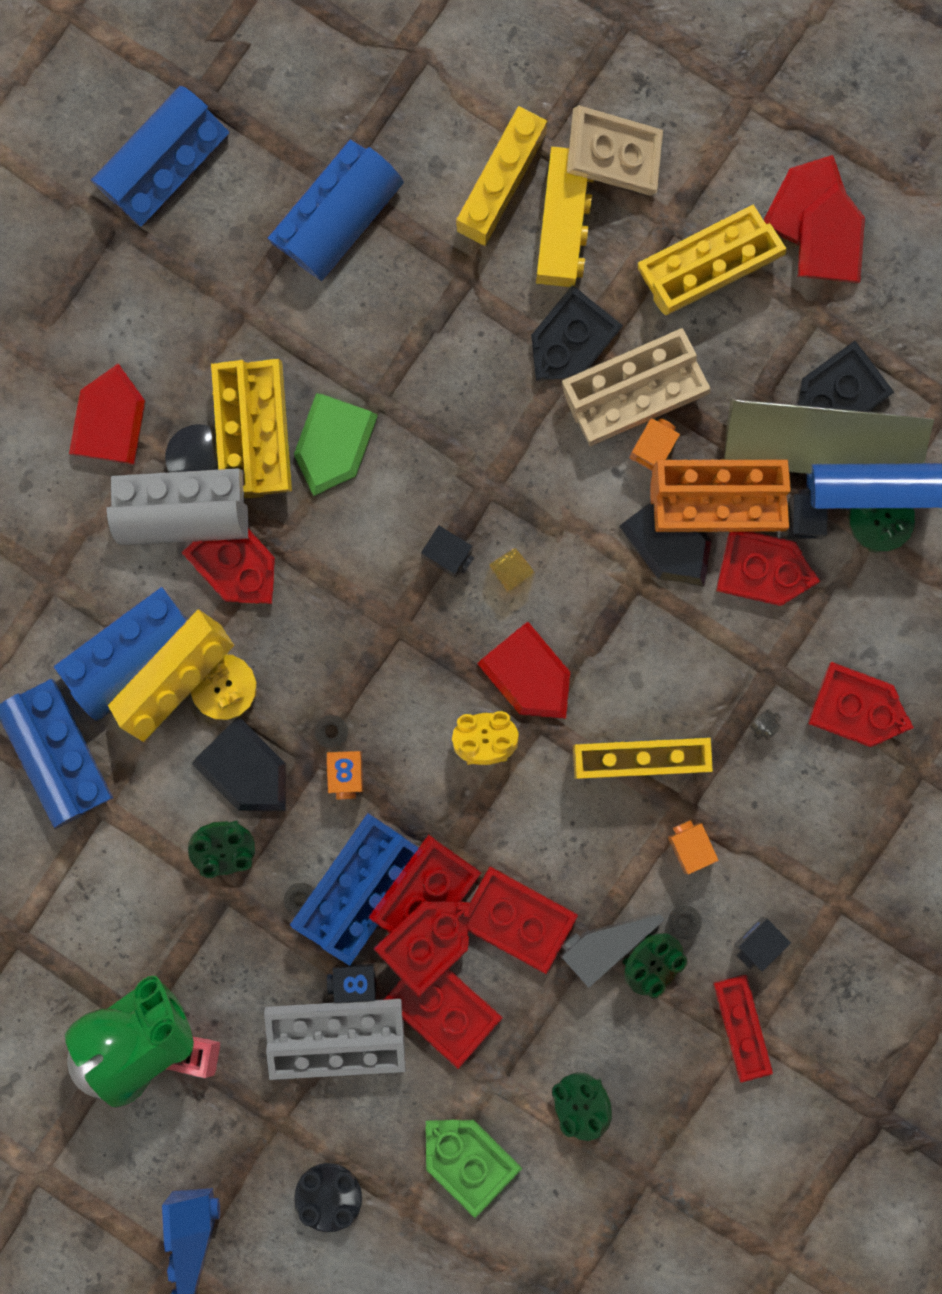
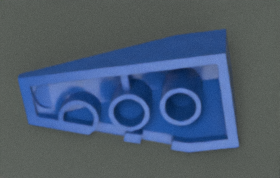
(187, 1233)

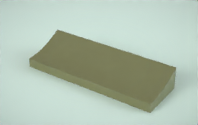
(823, 435)

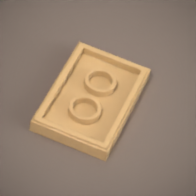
(614, 150)

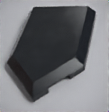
(571, 336)
(845, 383)
(669, 555)
(244, 769)

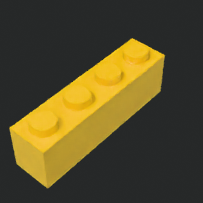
(501, 176)
(562, 223)
(170, 675)
(642, 758)

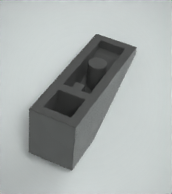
(603, 947)

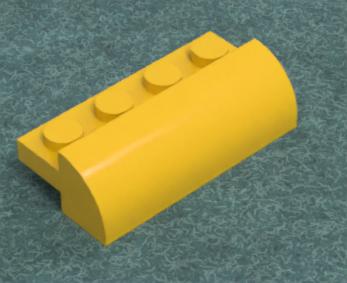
(710, 259)
(252, 424)

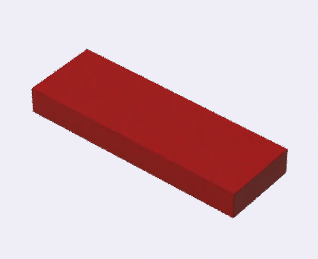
(742, 1028)

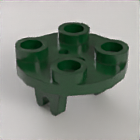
(889, 533)
(224, 837)
(654, 964)
(594, 1109)

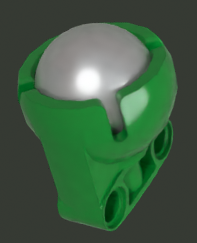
(128, 1044)

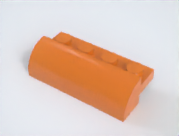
(720, 495)

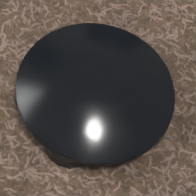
(192, 449)
(328, 1197)

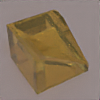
(511, 570)

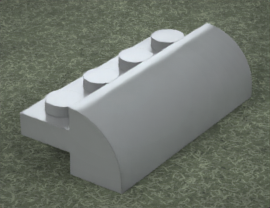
(178, 507)
(335, 1039)

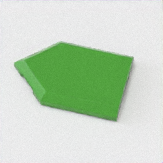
(333, 442)
(467, 1162)

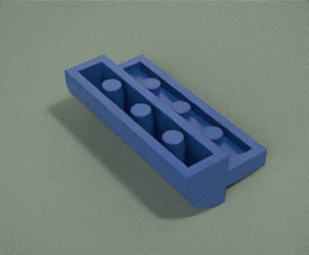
(160, 155)
(336, 209)
(876, 485)
(118, 653)
(53, 753)
(352, 888)

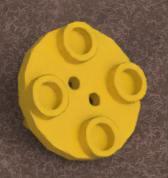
(230, 700)
(485, 738)

